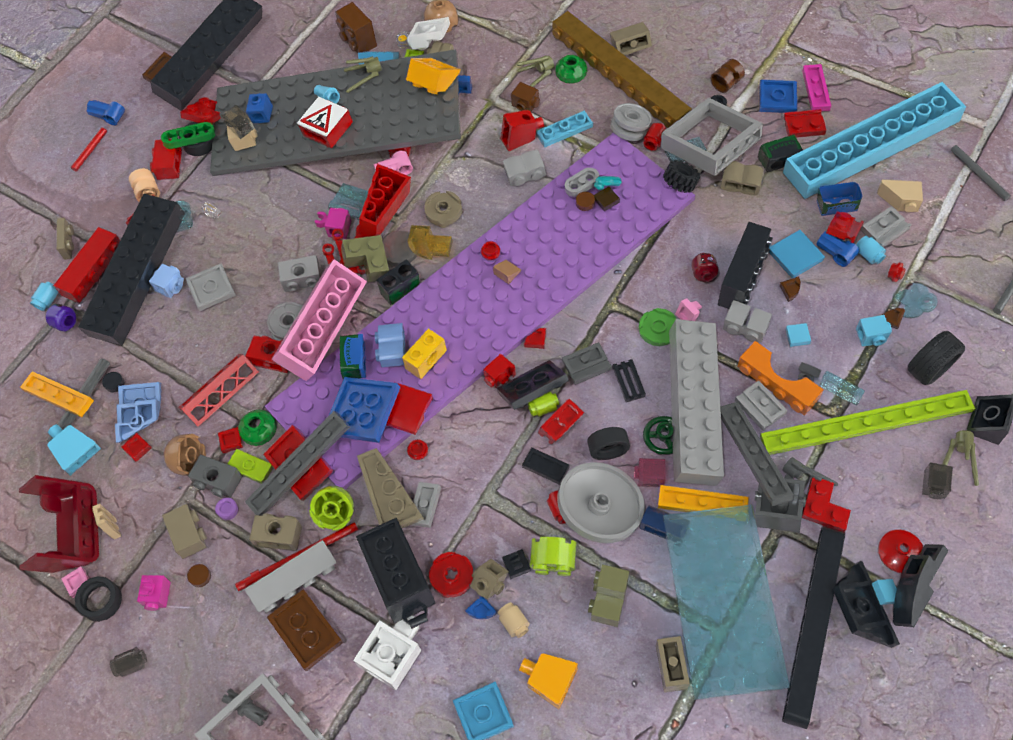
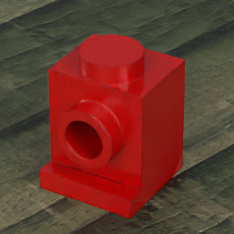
(498, 371)

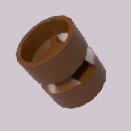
(728, 75)

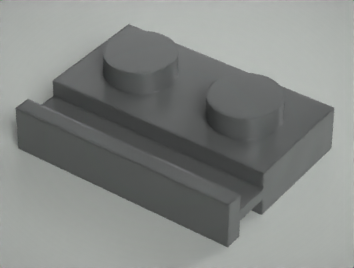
(586, 363)

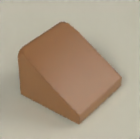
(506, 271)

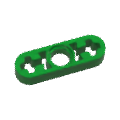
(174, 133)

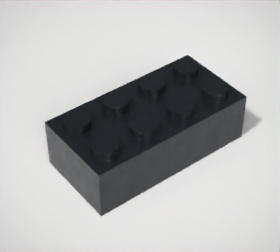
(745, 265)

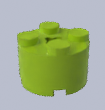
(553, 555)

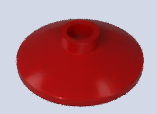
(890, 550)

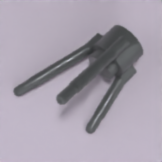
(796, 469)

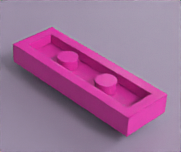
(816, 87)

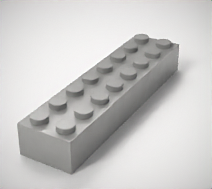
(695, 403)

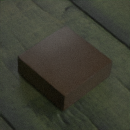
(606, 198)

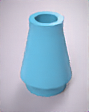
(327, 93)

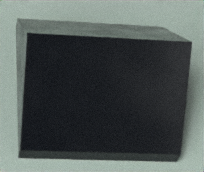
(992, 417)

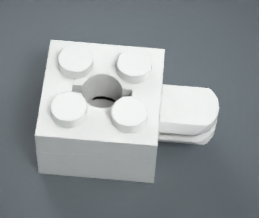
(389, 652)

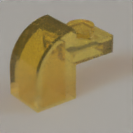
(426, 244)

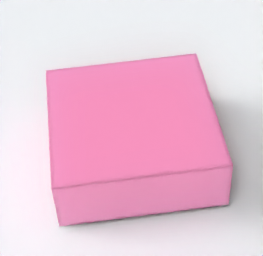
(74, 580)

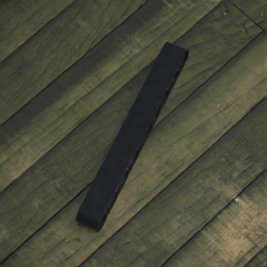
(813, 628)

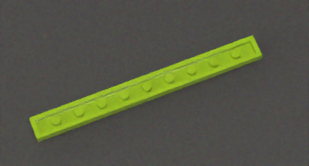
(867, 422)

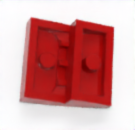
(409, 409)

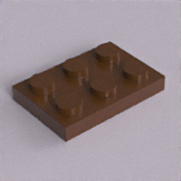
(304, 630)

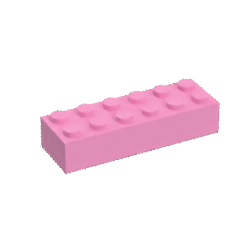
(319, 321)

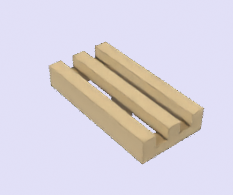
(108, 521)

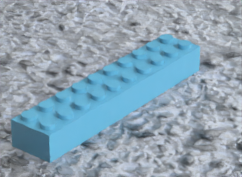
(873, 139)

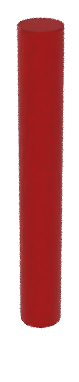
(89, 148)

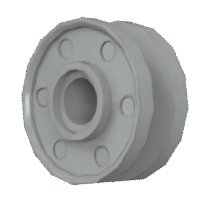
(630, 121)
(280, 317)

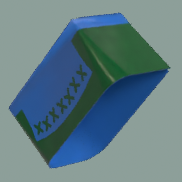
(843, 191)
(352, 356)

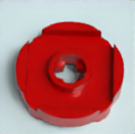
(440, 568)

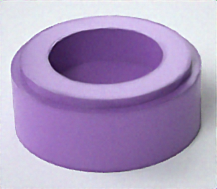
(226, 509)

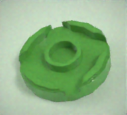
(658, 333)

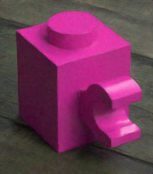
(337, 219)
(153, 592)

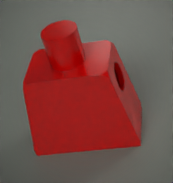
(519, 128)

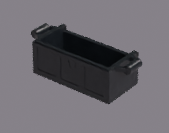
(396, 573)

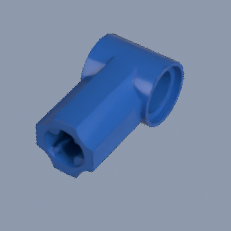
(109, 112)
(841, 251)

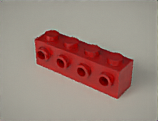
(87, 265)

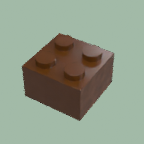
(355, 28)

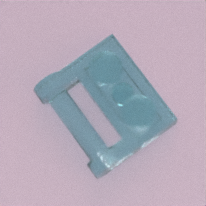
(349, 196)

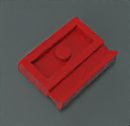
(805, 123)
(844, 226)

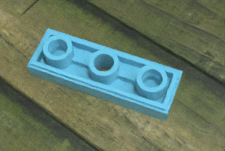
(564, 129)

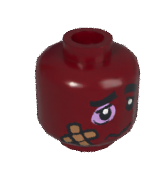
(705, 267)

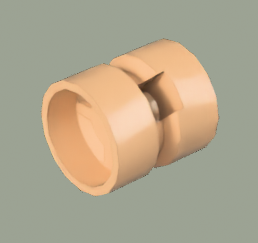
(143, 183)

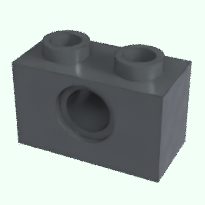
(207, 468)

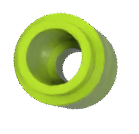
(543, 405)

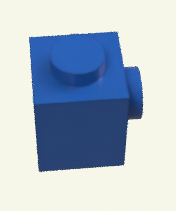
(259, 108)

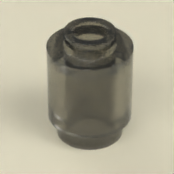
(128, 662)

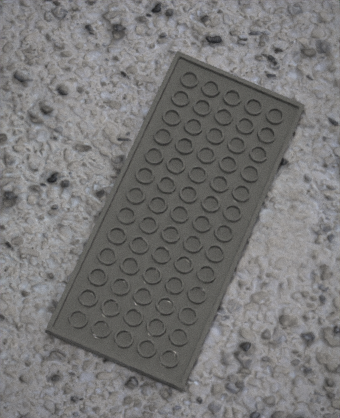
(383, 110)

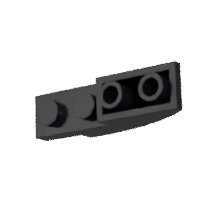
(913, 587)

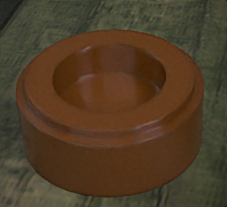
(585, 201)
(199, 575)

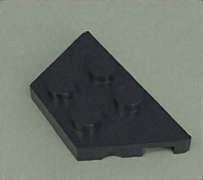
(862, 608)

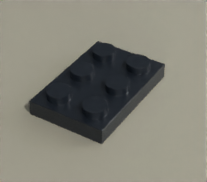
(532, 384)

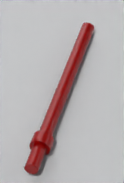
(257, 575)

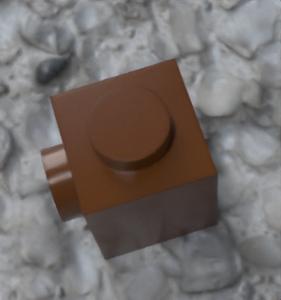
(525, 97)

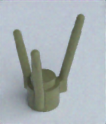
(543, 64)
(372, 65)
(965, 444)

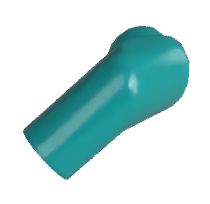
(608, 181)

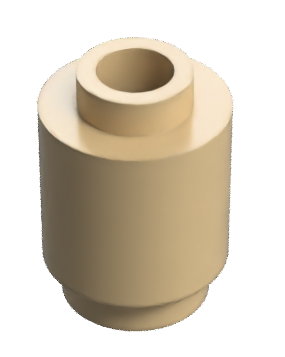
(513, 620)

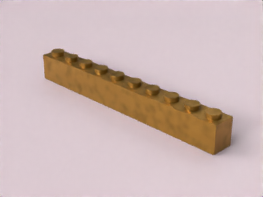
(619, 69)

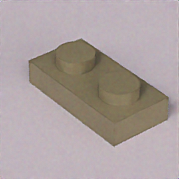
(64, 238)

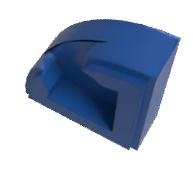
(481, 609)

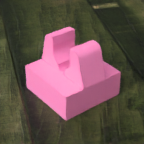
(688, 310)

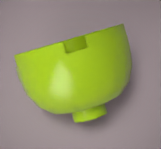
(331, 507)

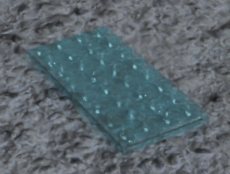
(724, 603)

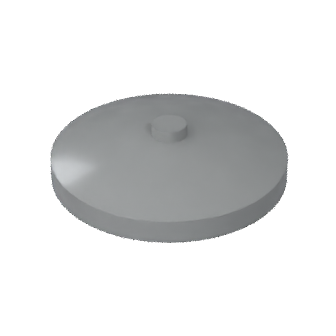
(600, 502)

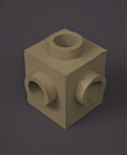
(489, 579)

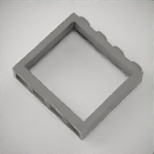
(713, 164)
(284, 701)

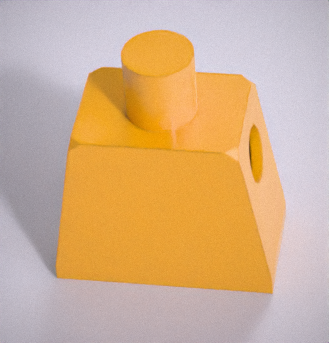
(550, 677)

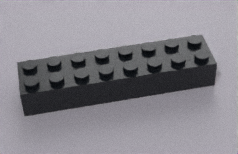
(205, 51)
(130, 269)

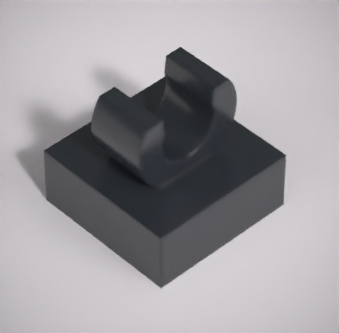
(808, 370)
(516, 564)

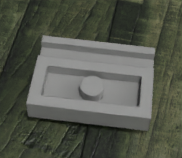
(886, 226)
(761, 405)

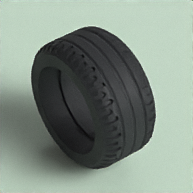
(936, 357)

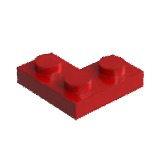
(201, 111)
(820, 510)

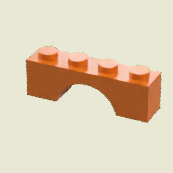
(798, 394)

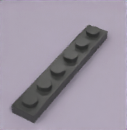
(755, 454)
(297, 464)

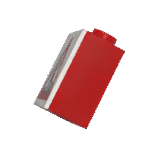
(325, 122)

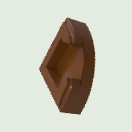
(790, 288)
(894, 317)

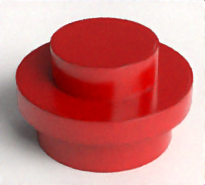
(490, 250)
(896, 271)
(417, 449)

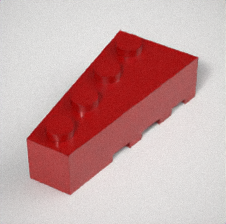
(383, 200)

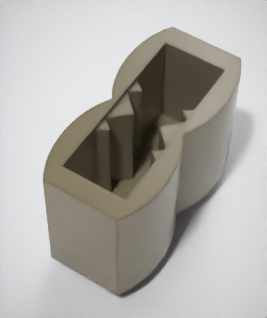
(742, 178)

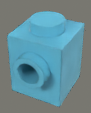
(873, 330)

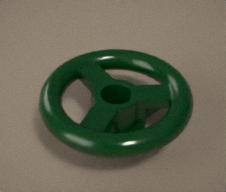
(664, 426)

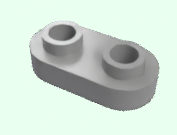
(581, 182)

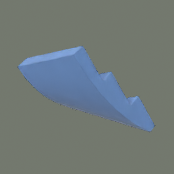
(137, 408)

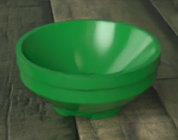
(571, 73)
(262, 433)

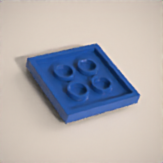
(365, 407)

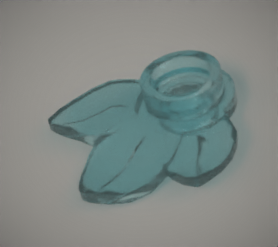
(914, 299)

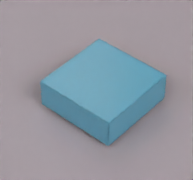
(798, 334)
(885, 591)

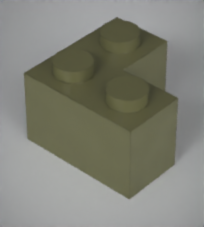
(366, 252)
(611, 590)

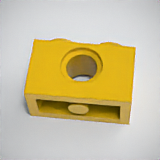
(424, 353)

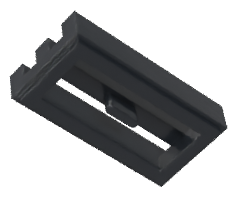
(624, 366)

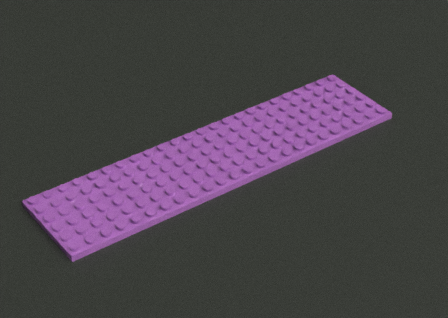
(481, 314)

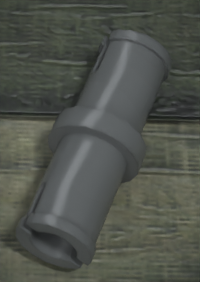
(247, 708)

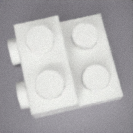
(426, 31)

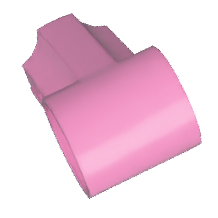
(399, 162)

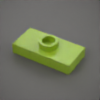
(250, 466)

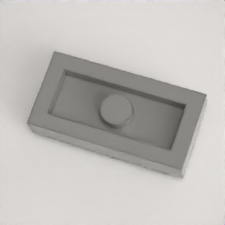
(426, 502)

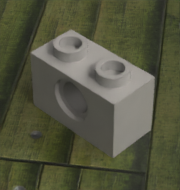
(291, 269)

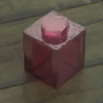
(650, 472)

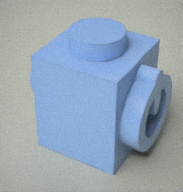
(167, 280)

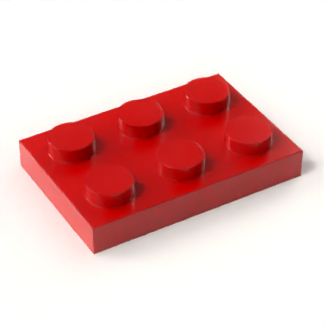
(284, 448)

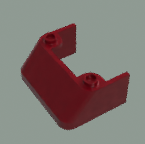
(74, 523)

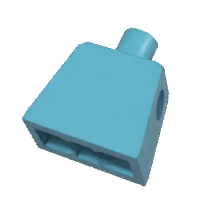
(71, 447)

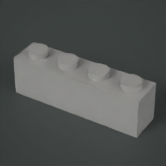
(290, 576)

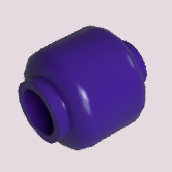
(61, 317)

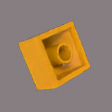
(431, 74)

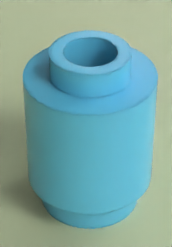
(871, 250)
(44, 296)

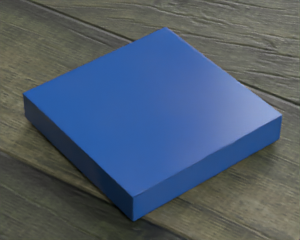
(777, 96)

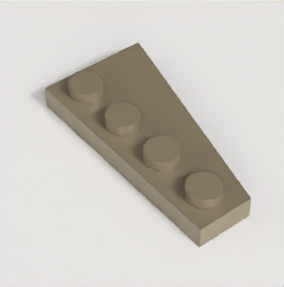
(386, 491)

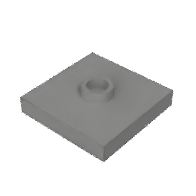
(210, 287)

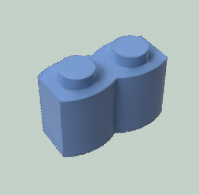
(391, 344)

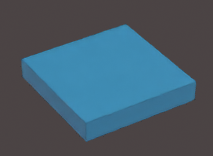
(796, 254)
(483, 713)

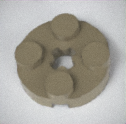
(446, 217)

